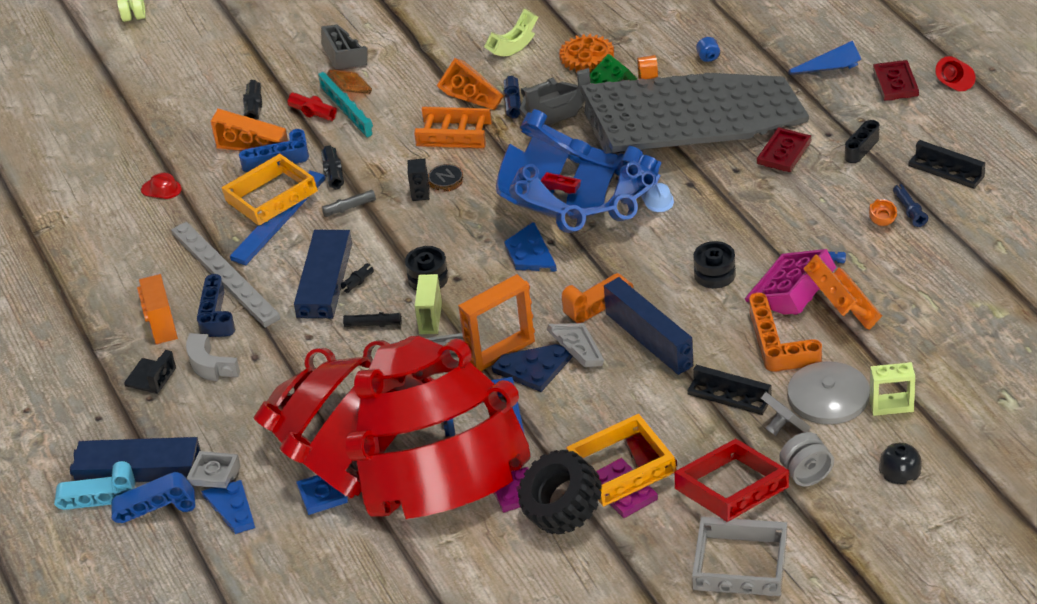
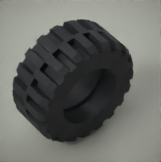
(545, 478)

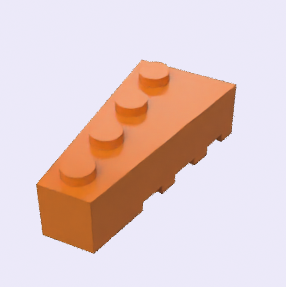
(156, 308)

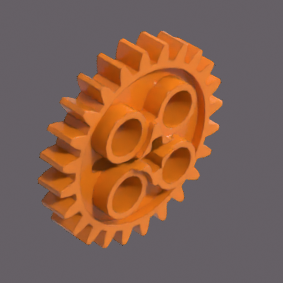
(585, 52)

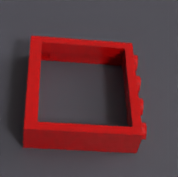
(774, 482)

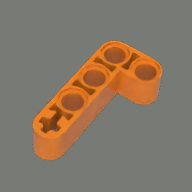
(585, 305)

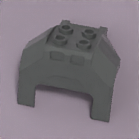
(555, 99)

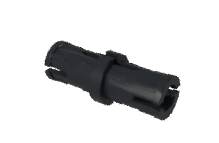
(357, 278)

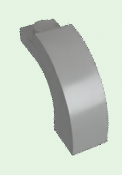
(206, 365)

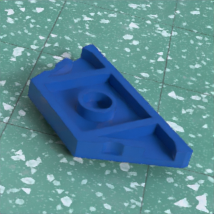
(529, 250)

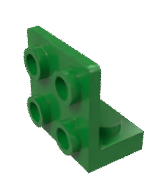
(610, 71)

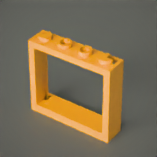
(263, 174)
(637, 478)

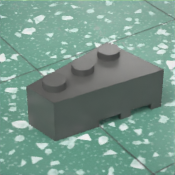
(342, 49)

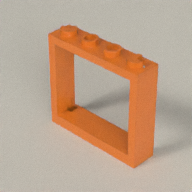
(487, 300)

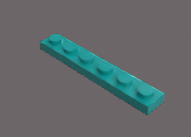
(345, 104)

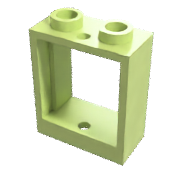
(893, 402)

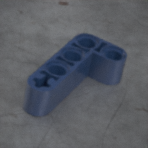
(210, 317)

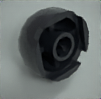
(900, 463)

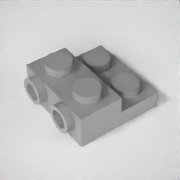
(214, 469)

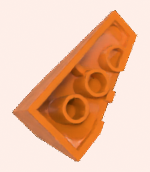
(469, 85)

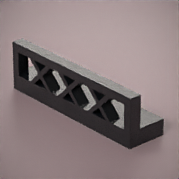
(950, 162)
(732, 387)

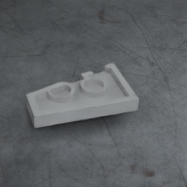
(577, 342)

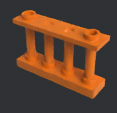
(453, 137)
(842, 292)

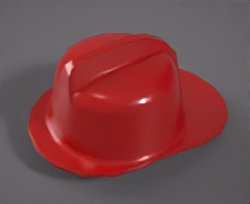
(955, 73)
(161, 186)

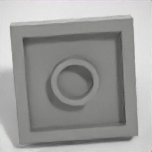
(783, 415)

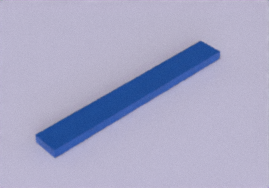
(267, 230)

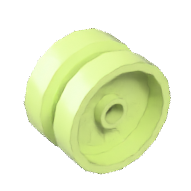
(126, 6)

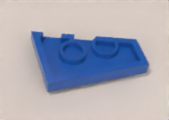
(231, 505)

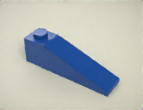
(835, 59)

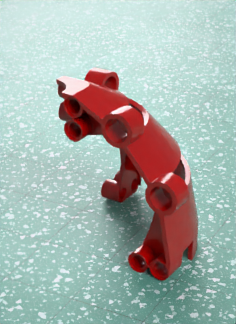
(290, 414)
(443, 472)

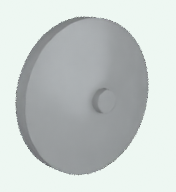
(828, 392)

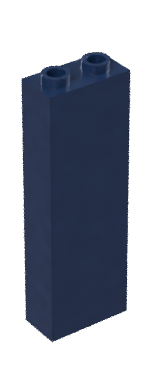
(323, 274)
(649, 325)
(147, 457)

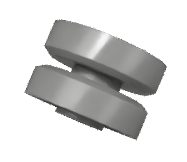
(806, 459)

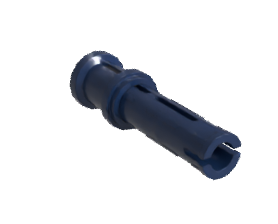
(913, 209)

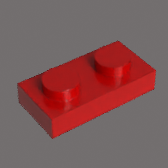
(559, 182)

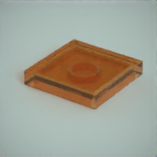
(349, 81)

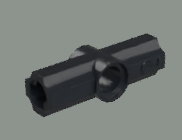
(252, 99)
(332, 167)

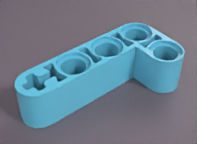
(95, 491)

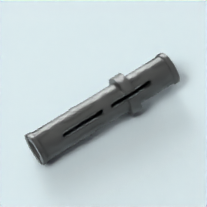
(351, 202)

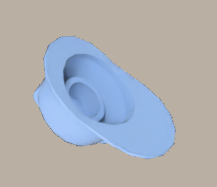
(658, 198)

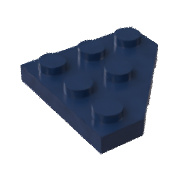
(533, 366)

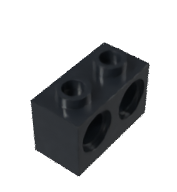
(418, 179)

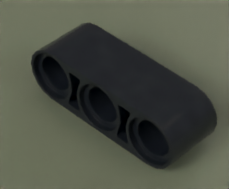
(862, 141)

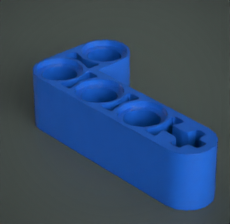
(294, 150)
(153, 495)

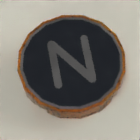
(445, 177)

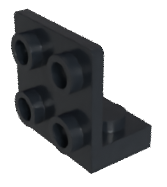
(152, 374)

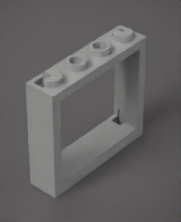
(739, 530)

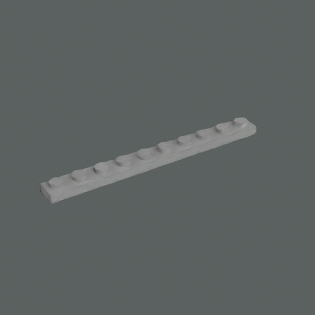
(231, 279)

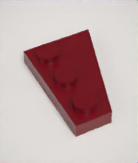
(641, 450)

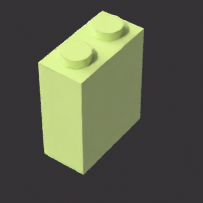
(428, 304)

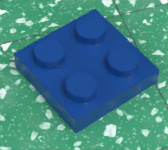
(319, 495)

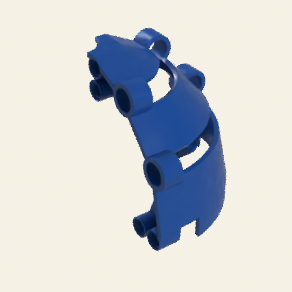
(547, 152)

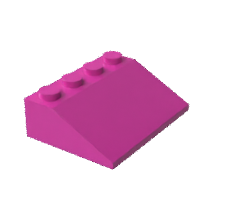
(788, 284)

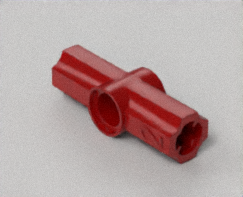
(312, 106)

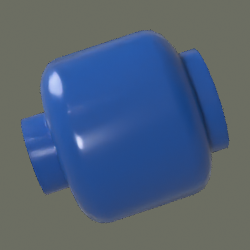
(708, 49)

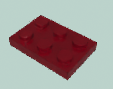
(895, 80)
(784, 149)

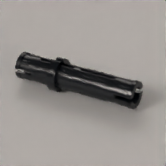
(372, 320)

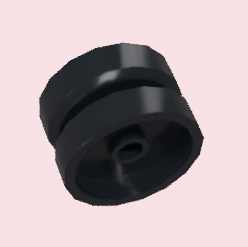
(426, 261)
(714, 264)

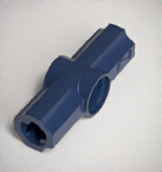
(512, 96)

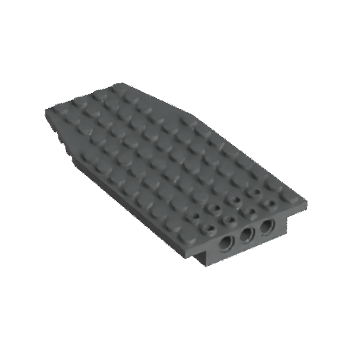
(689, 109)

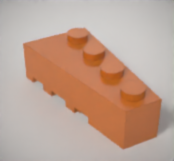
(241, 132)

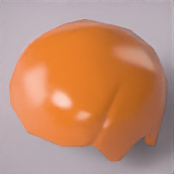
(882, 212)

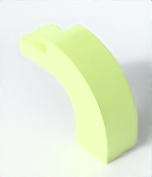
(515, 39)

